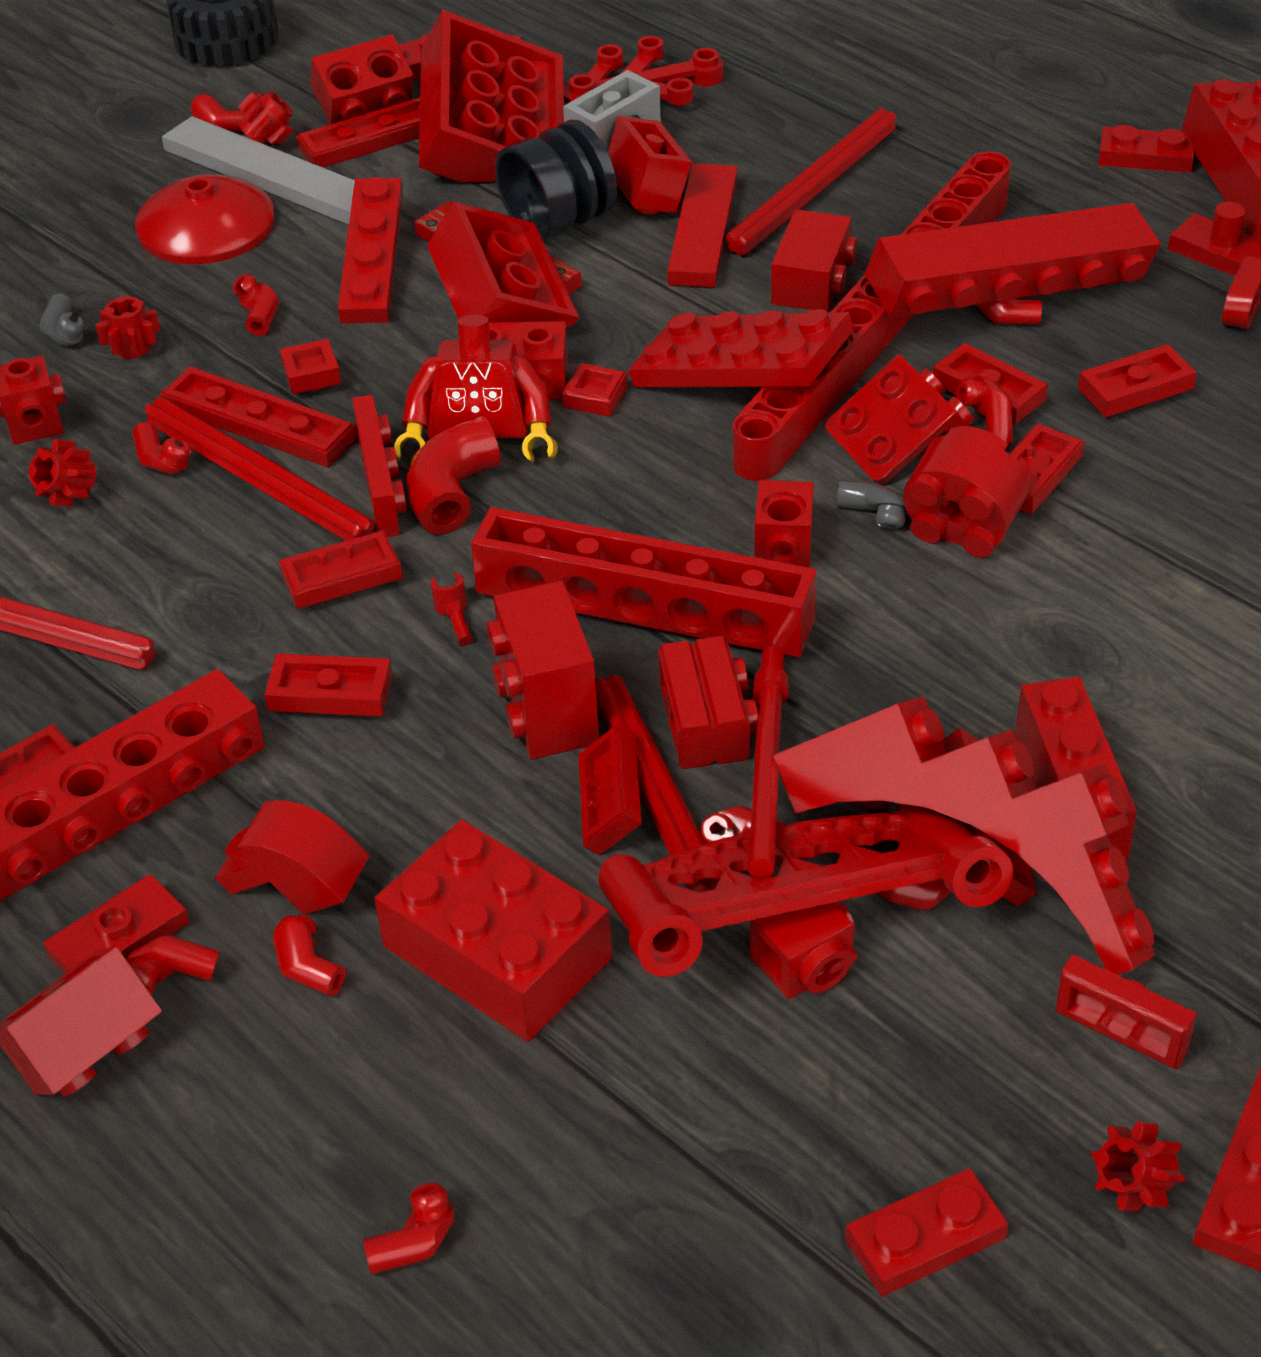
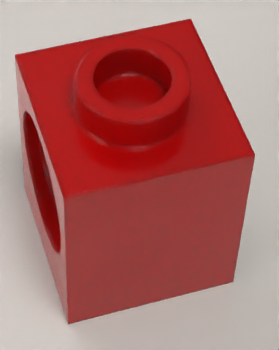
(784, 521)

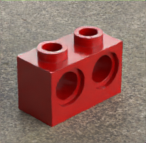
(361, 79)

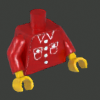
(477, 380)

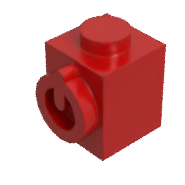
(804, 948)

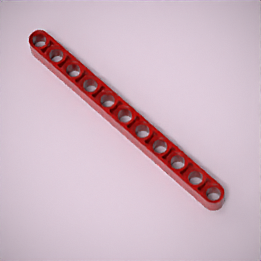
(785, 416)

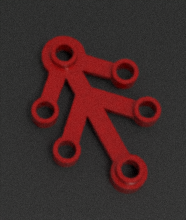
(703, 70)

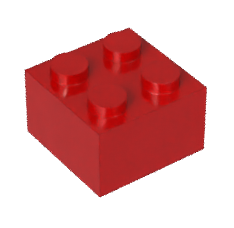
(544, 670)

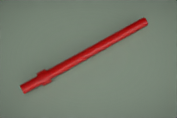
(770, 693)

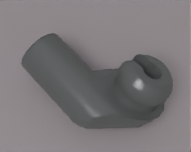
(56, 322)
(873, 497)

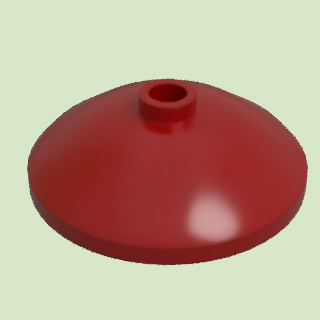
(204, 219)

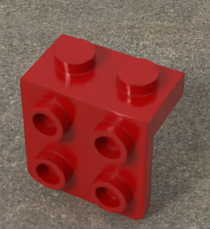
(895, 419)

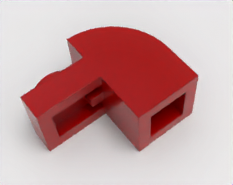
(296, 852)

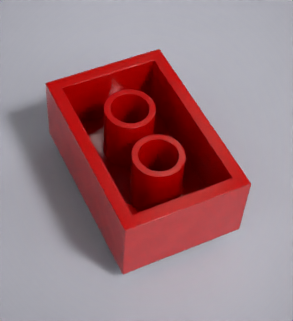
(494, 929)

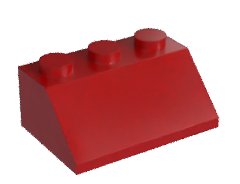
(498, 268)

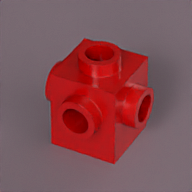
(30, 399)

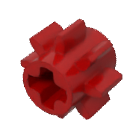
(266, 118)
(127, 327)
(62, 473)
(1137, 1166)

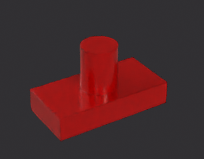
(1215, 241)

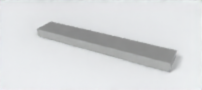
(262, 166)

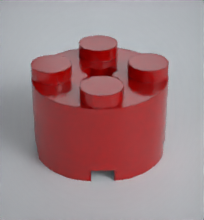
(966, 490)

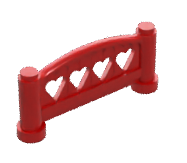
(669, 919)

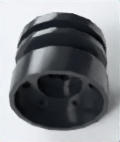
(557, 178)

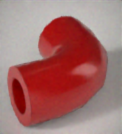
(442, 465)

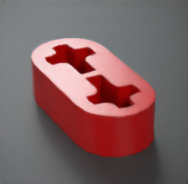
(1244, 294)

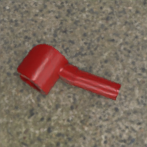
(453, 602)

